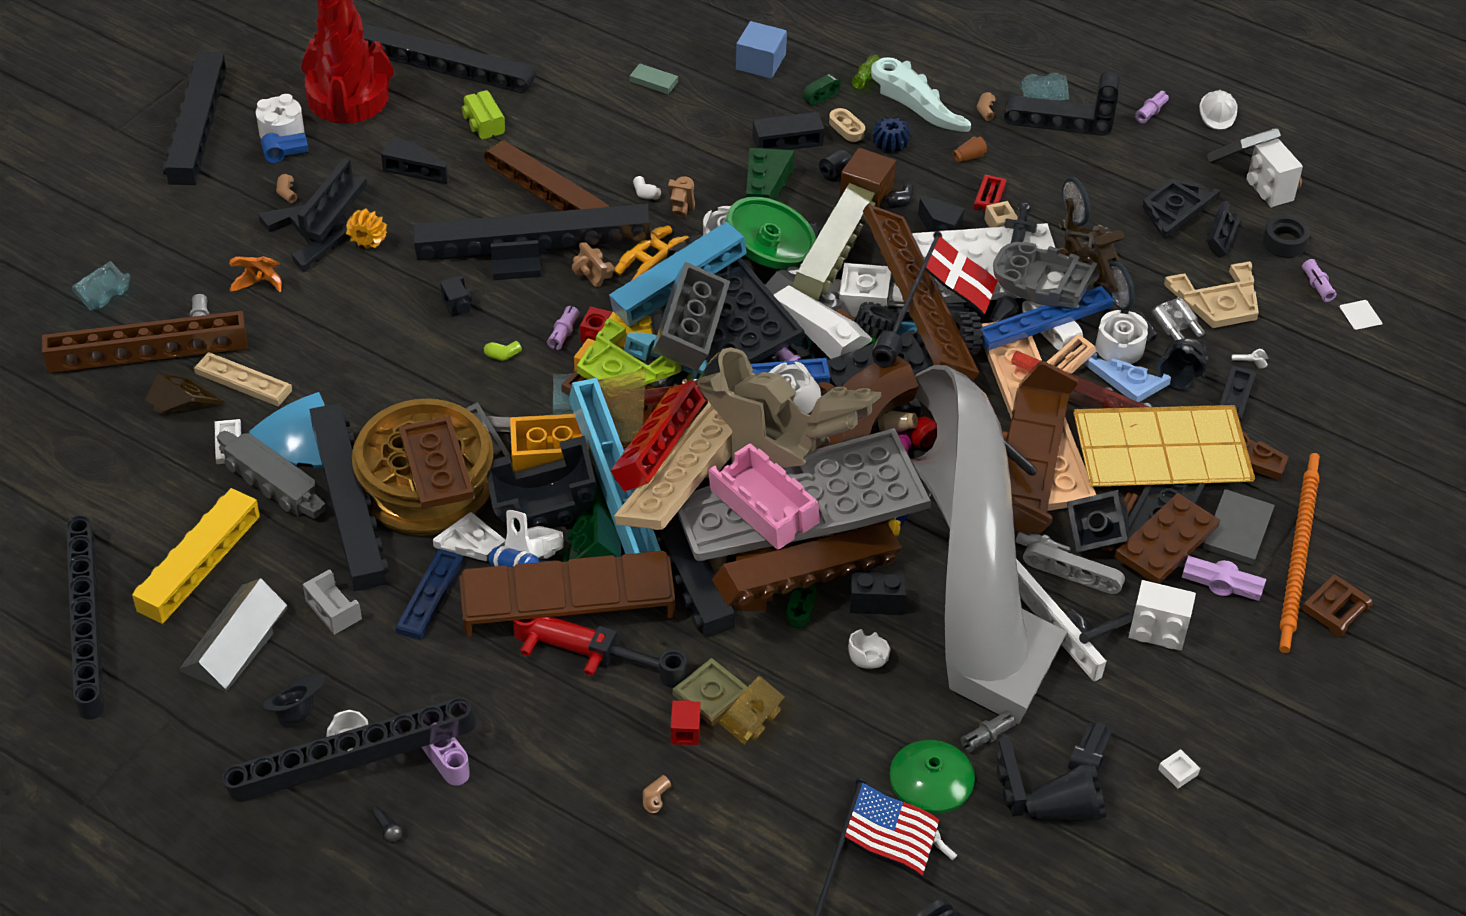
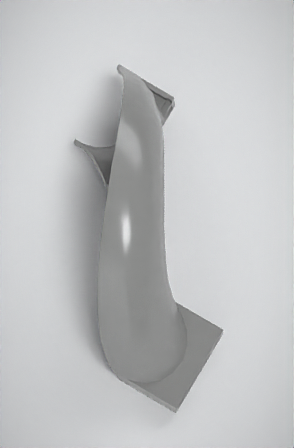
(991, 643)

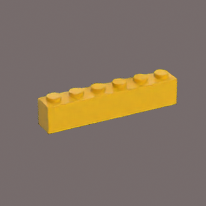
(195, 556)

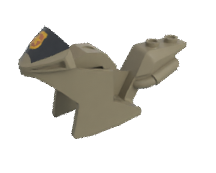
(765, 414)

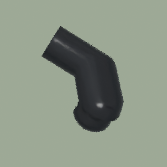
(901, 198)
(1079, 621)

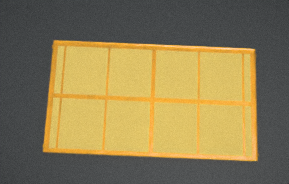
(1163, 445)

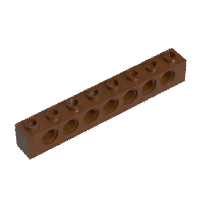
(144, 341)

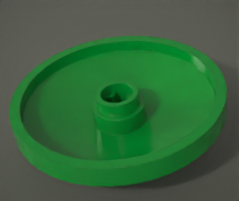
(772, 232)

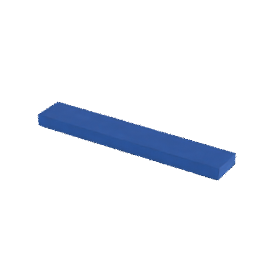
(1043, 319)

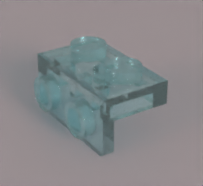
(1046, 87)
(101, 285)

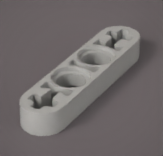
(1109, 579)

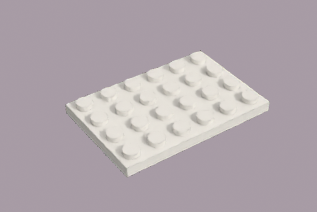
(982, 248)

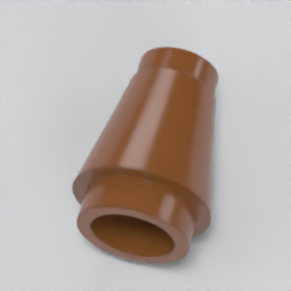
(970, 150)

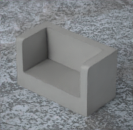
(331, 603)

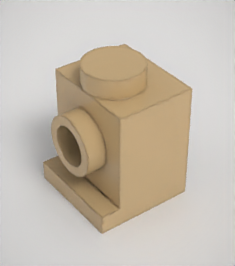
(997, 213)

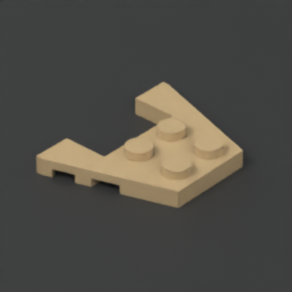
(1222, 303)

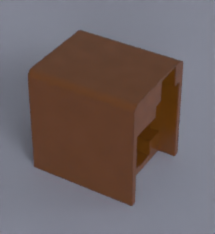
(870, 172)

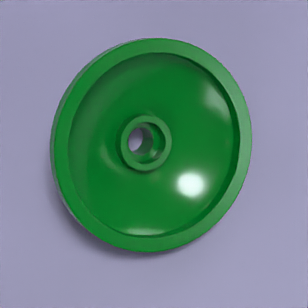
(930, 787)

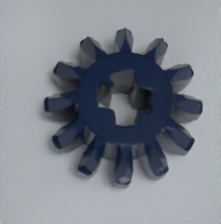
(891, 134)

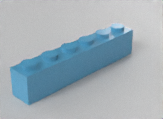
(653, 288)

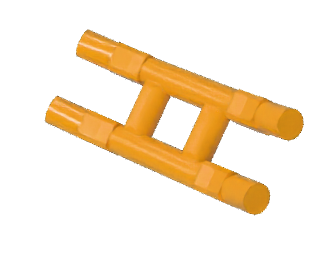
(649, 261)

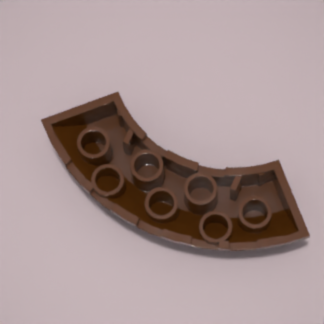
(896, 386)

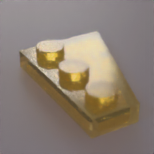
(625, 403)

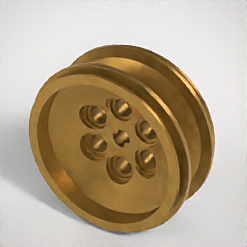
(386, 475)

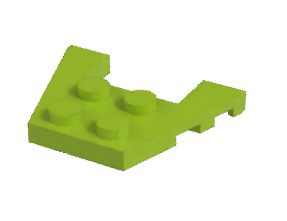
(608, 360)

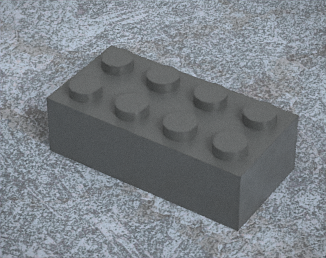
(691, 316)

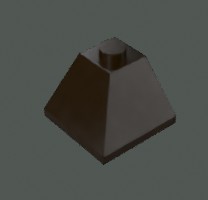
(179, 395)

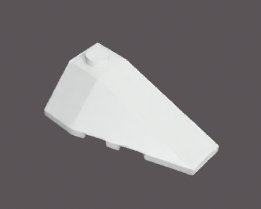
(824, 326)

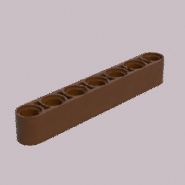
(539, 179)

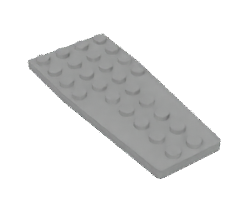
(851, 480)

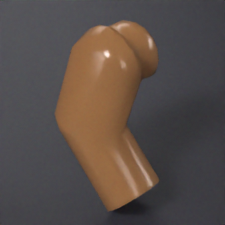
(983, 106)
(283, 190)
(652, 794)

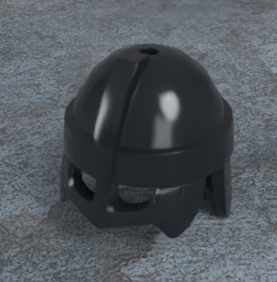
(1183, 362)

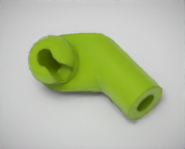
(501, 352)

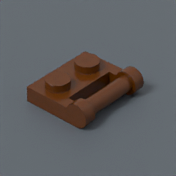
(1331, 599)

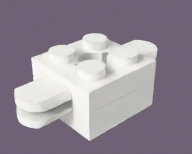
(866, 284)

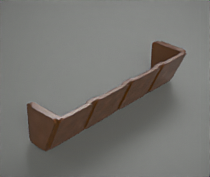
(1036, 435)
(566, 588)

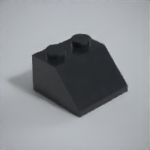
(1099, 521)

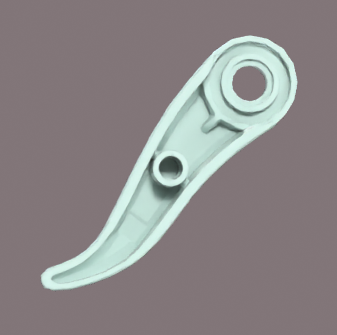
(914, 92)

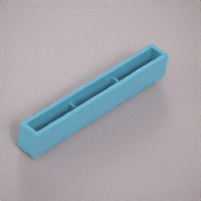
(604, 451)

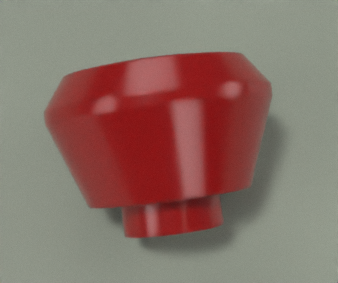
(924, 434)

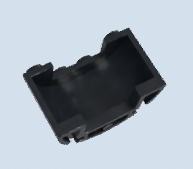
(548, 492)

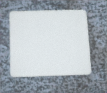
(1360, 314)

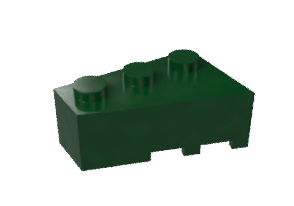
(768, 172)

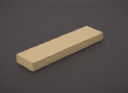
(243, 379)

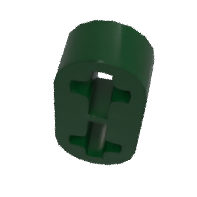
(821, 89)
(807, 606)

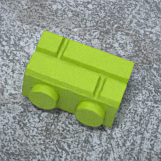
(483, 115)

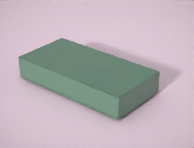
(653, 78)

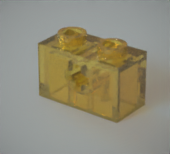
(741, 719)

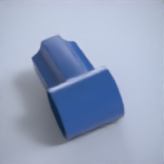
(278, 147)

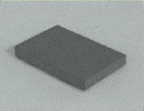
(1243, 144)
(1240, 527)

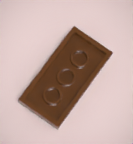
(436, 462)
(1167, 538)

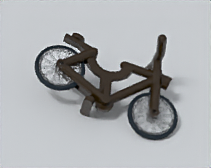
(1100, 248)

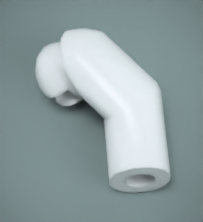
(646, 191)

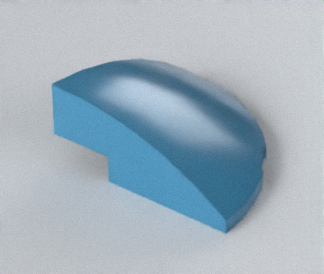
(291, 431)

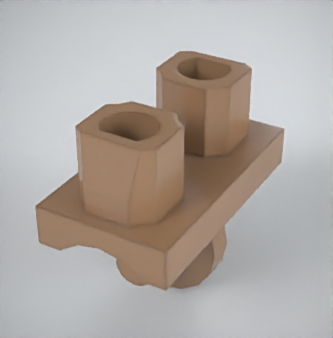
(681, 196)
(591, 264)

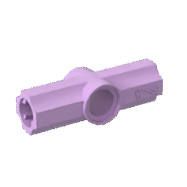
(1223, 578)

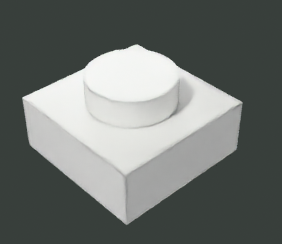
(1179, 768)

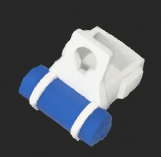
(527, 544)

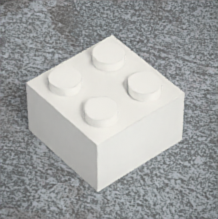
(1274, 172)
(1162, 615)

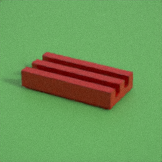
(978, 203)

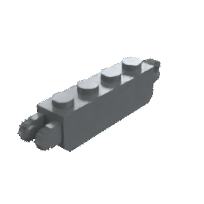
(271, 474)

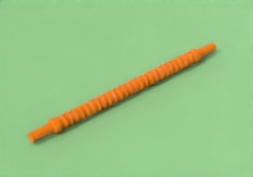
(1299, 553)

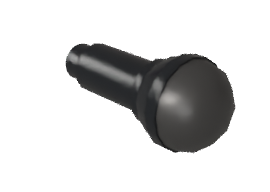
(391, 831)

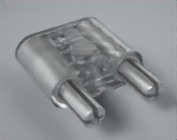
(1175, 317)

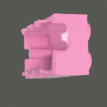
(765, 496)

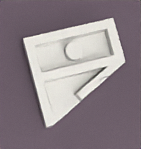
(469, 538)

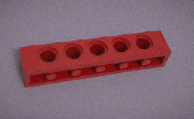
(658, 436)

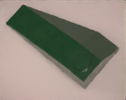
(593, 532)

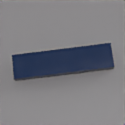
(429, 594)

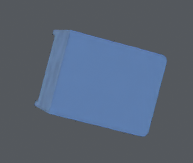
(761, 49)

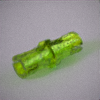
(864, 72)

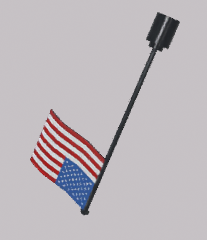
(885, 830)

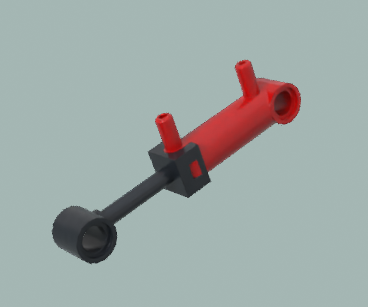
(598, 645)

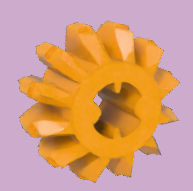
(366, 228)

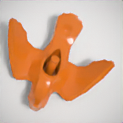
(255, 270)

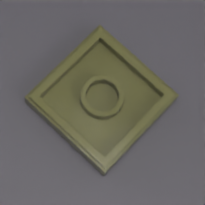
(713, 688)

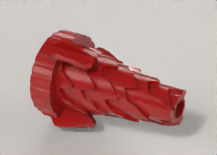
(343, 73)

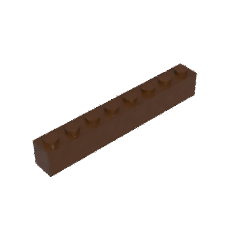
(806, 564)

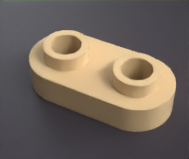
(847, 124)

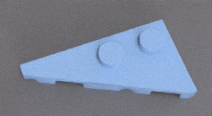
(1126, 378)

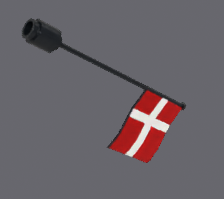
(953, 272)

